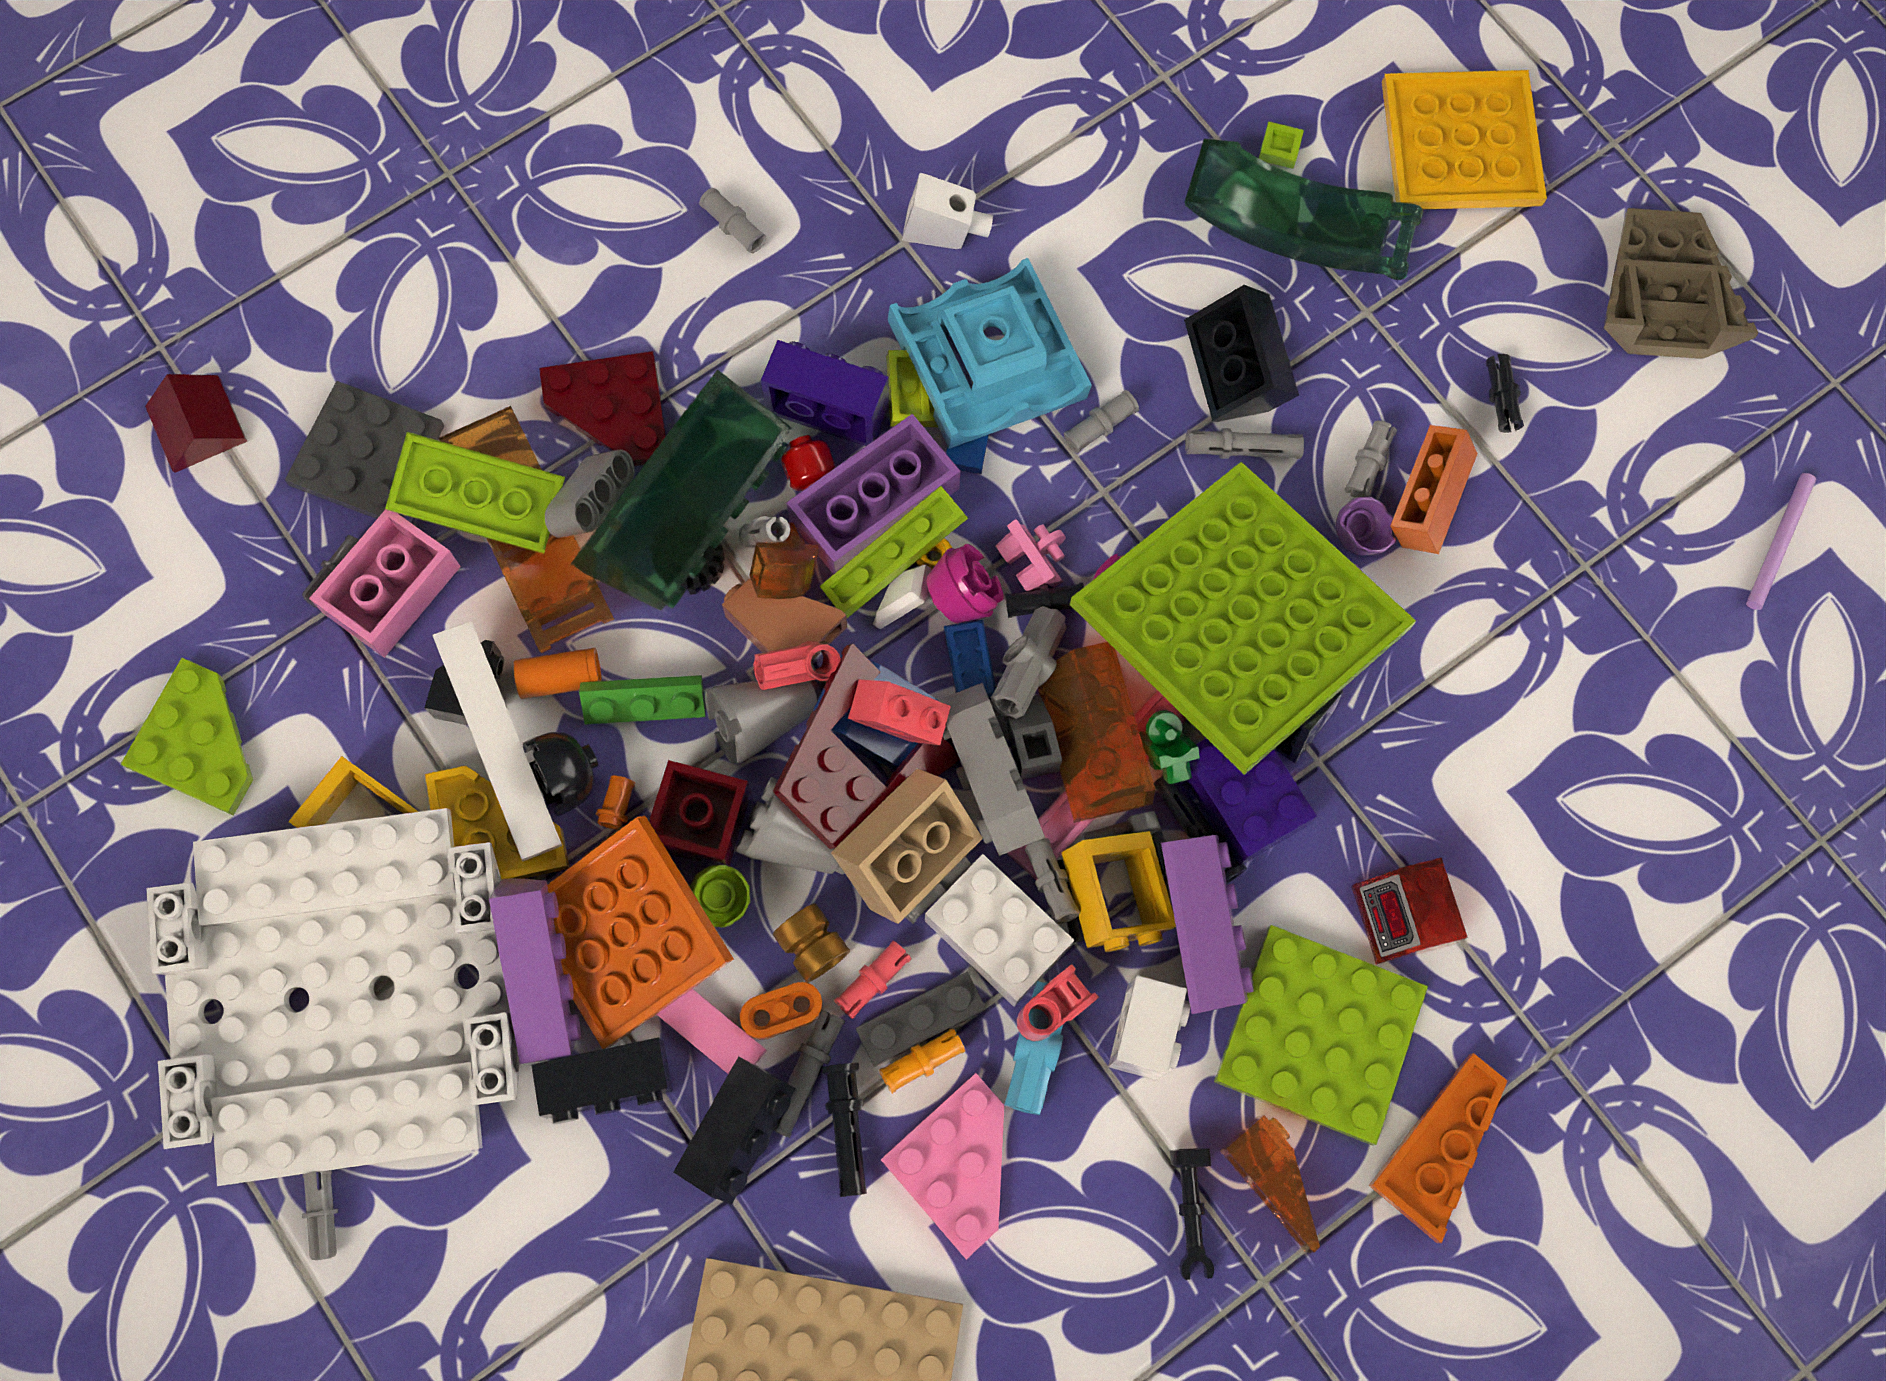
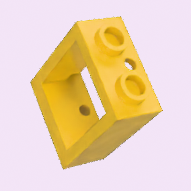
(334, 790)
(1146, 882)

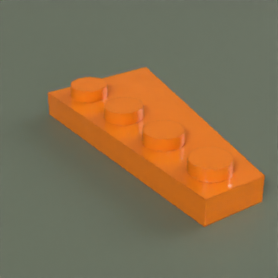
(1434, 1158)

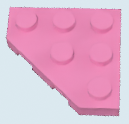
(955, 1165)

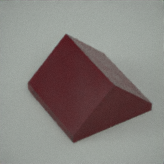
(193, 419)

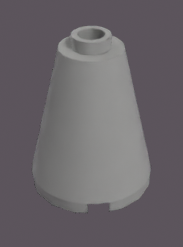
(757, 717)

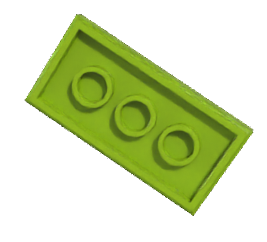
(473, 492)

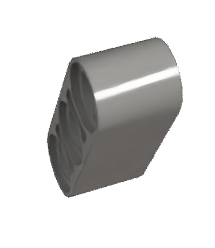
(589, 493)

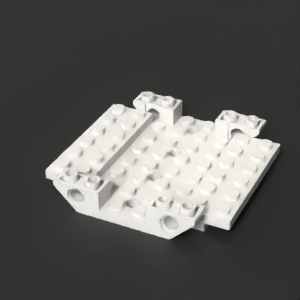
(349, 1072)

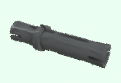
(808, 1067)

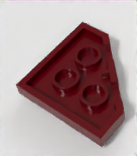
(610, 401)

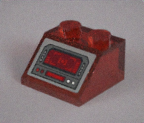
(1409, 911)

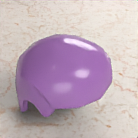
(1365, 526)

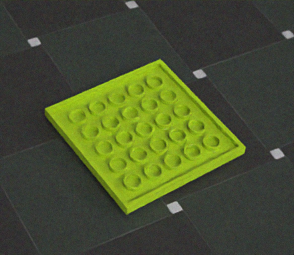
(1242, 616)

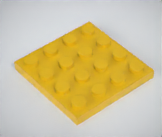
(1463, 139)

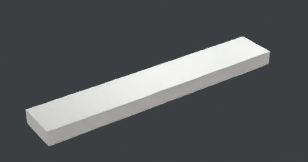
(497, 741)

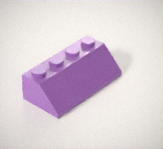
(1206, 924)

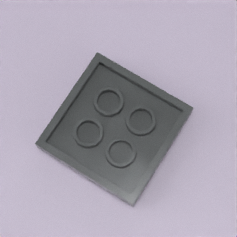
(357, 448)

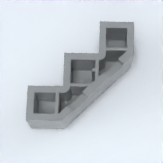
(990, 771)

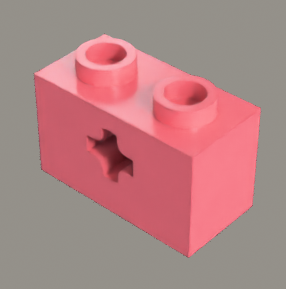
(899, 712)

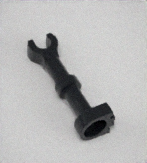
(1192, 1208)

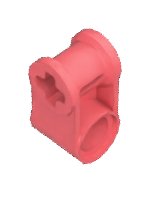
(1060, 1000)

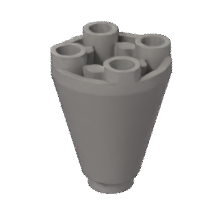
(783, 838)

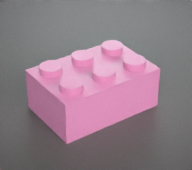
(385, 582)

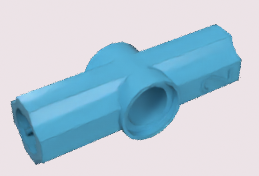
(1033, 1064)

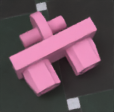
(1021, 542)

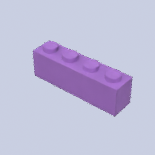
(533, 969)

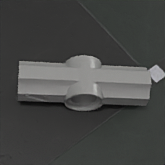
(1029, 662)

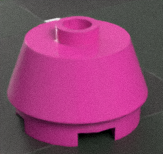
(962, 586)

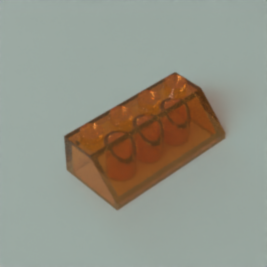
(1097, 734)

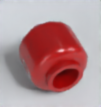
(806, 462)

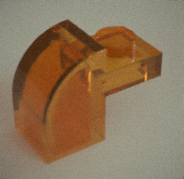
(783, 567)

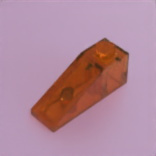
(1273, 1174)

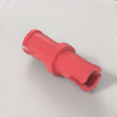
(872, 979)

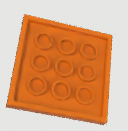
(632, 932)

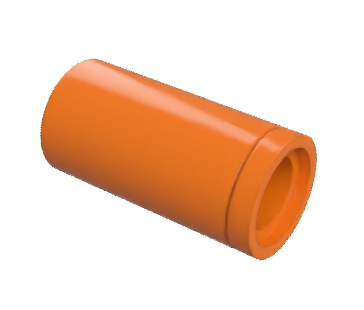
(556, 672)

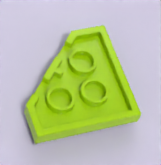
(193, 740)

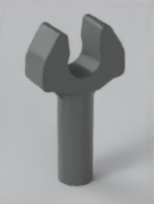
(1135, 824)

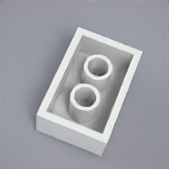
(998, 930)

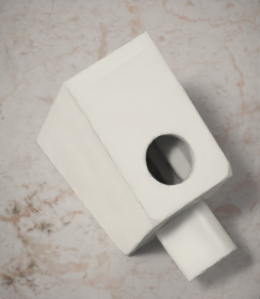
(943, 214)

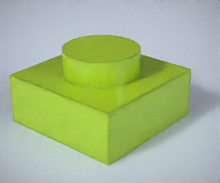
(1281, 145)

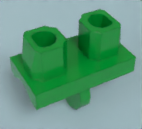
(1168, 746)

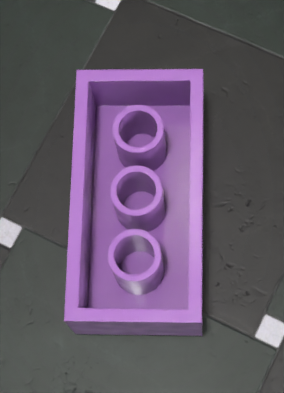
(871, 492)

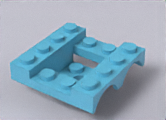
(1012, 377)

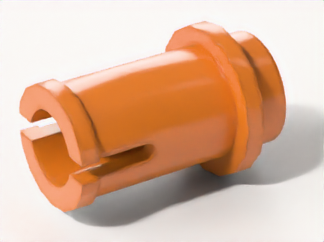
(615, 802)

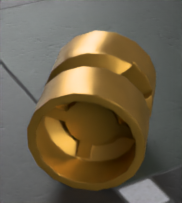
(810, 941)

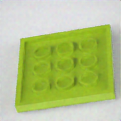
(1321, 1035)

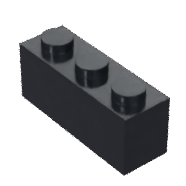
(602, 1080)
(735, 1131)

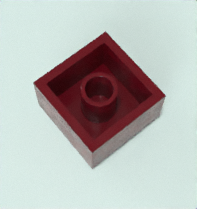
(699, 813)

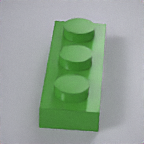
(642, 699)

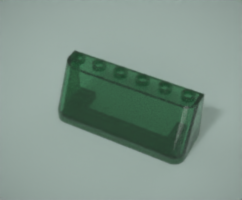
(685, 495)

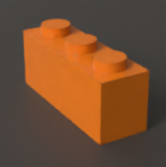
(1434, 489)

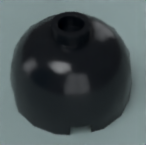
(562, 769)

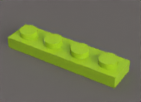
(893, 552)

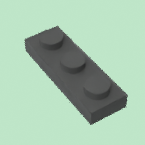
(920, 1019)

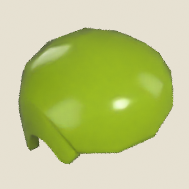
(721, 894)

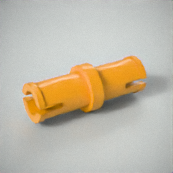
(922, 1060)

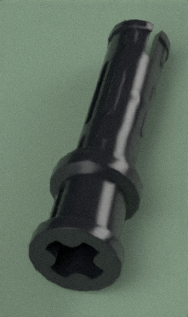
(1168, 793)
(844, 1108)

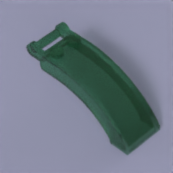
(1299, 215)

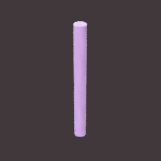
(1781, 541)

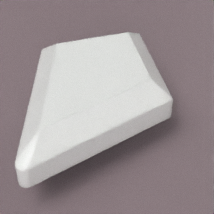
(903, 595)

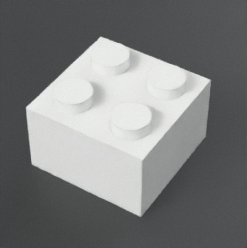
(1149, 1028)

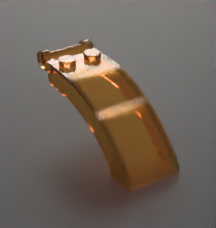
(540, 583)

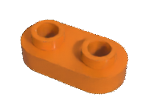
(781, 1009)

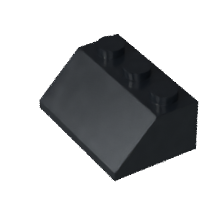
(1241, 355)

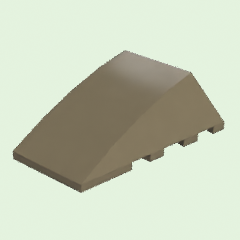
(1672, 290)

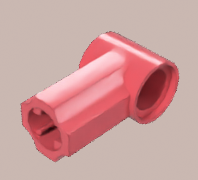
(794, 665)

